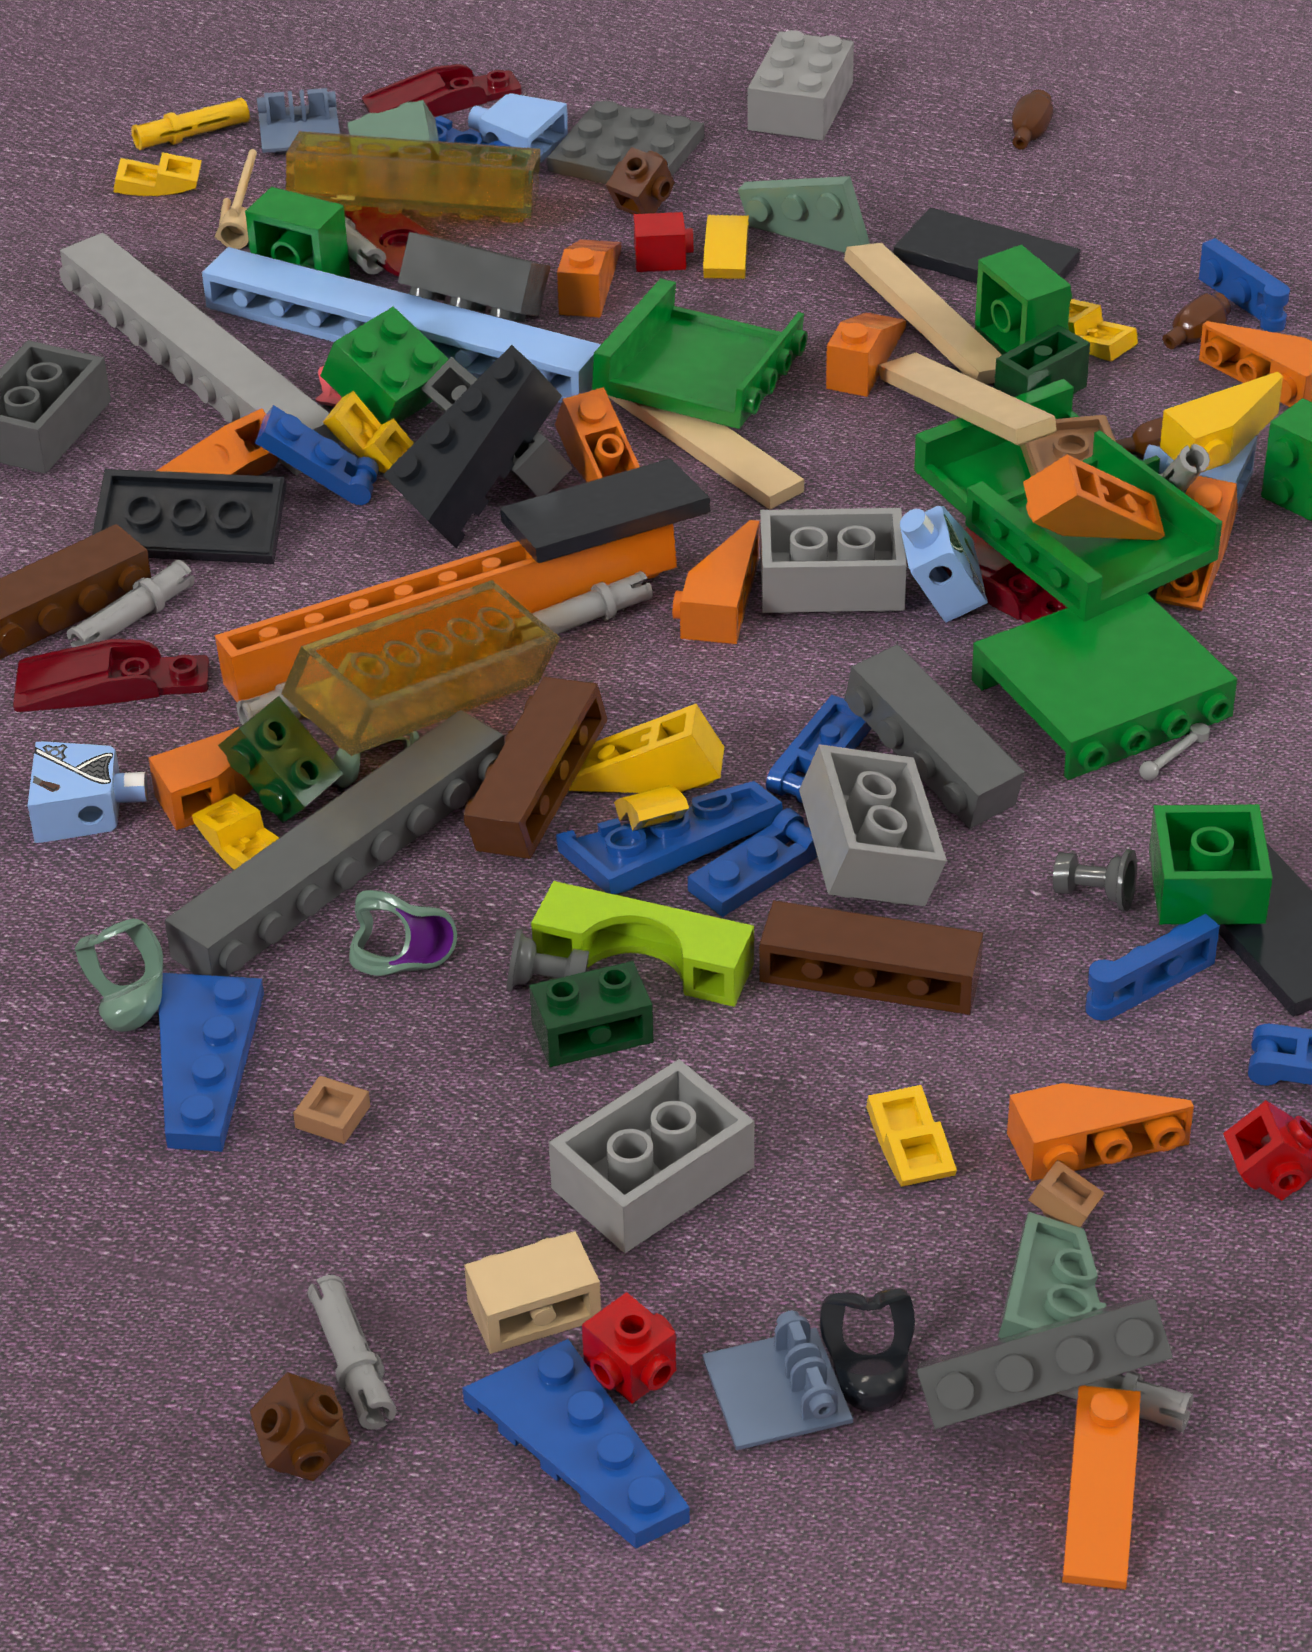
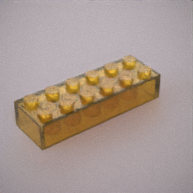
(415, 175)
(419, 666)

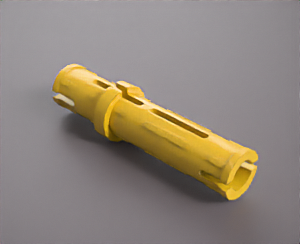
(176, 127)

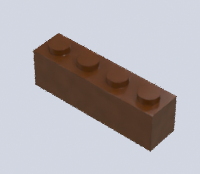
(68, 587)
(535, 767)
(870, 957)

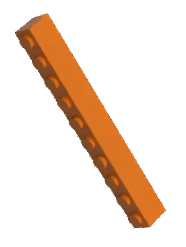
(263, 653)

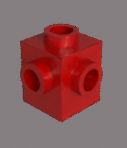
(1272, 1150)
(629, 1348)

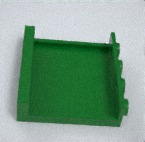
(694, 359)
(965, 454)
(1095, 572)
(1107, 681)

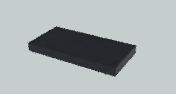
(955, 243)
(604, 510)
(195, 513)
(1283, 946)

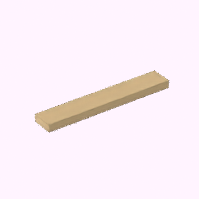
(925, 310)
(968, 398)
(724, 453)

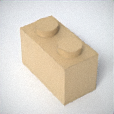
(532, 1291)

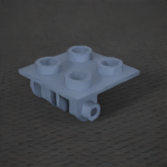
(281, 123)
(777, 1385)

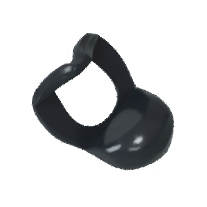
(875, 1379)

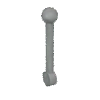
(1198, 733)

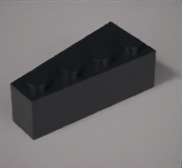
(474, 444)

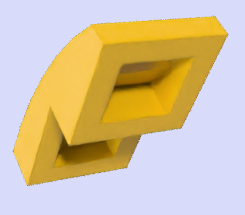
(171, 176)
(726, 246)
(1105, 338)
(364, 434)
(652, 807)
(234, 829)
(909, 1136)

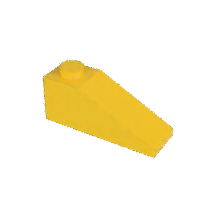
(1222, 420)
(662, 752)

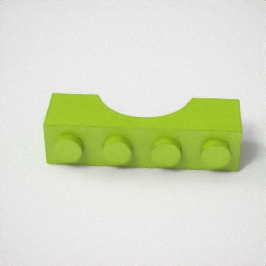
(705, 950)

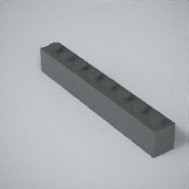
(333, 848)

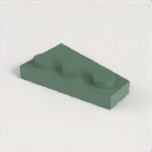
(807, 210)
(1050, 1276)

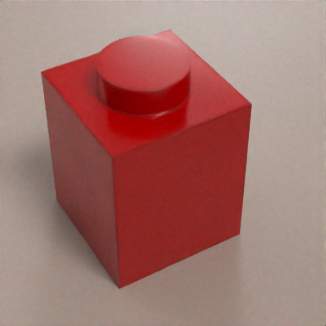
(661, 241)

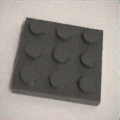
(611, 130)

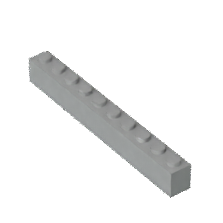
(181, 336)

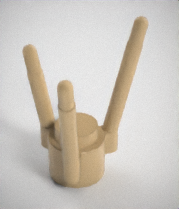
(233, 224)

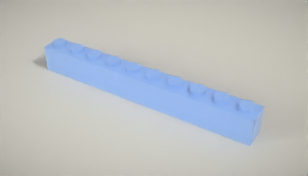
(335, 305)

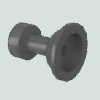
(1117, 879)
(526, 962)

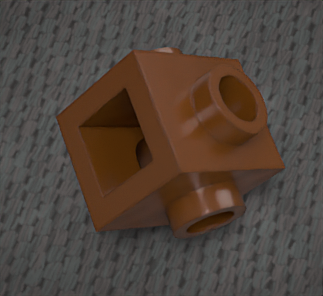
(640, 182)
(300, 1427)

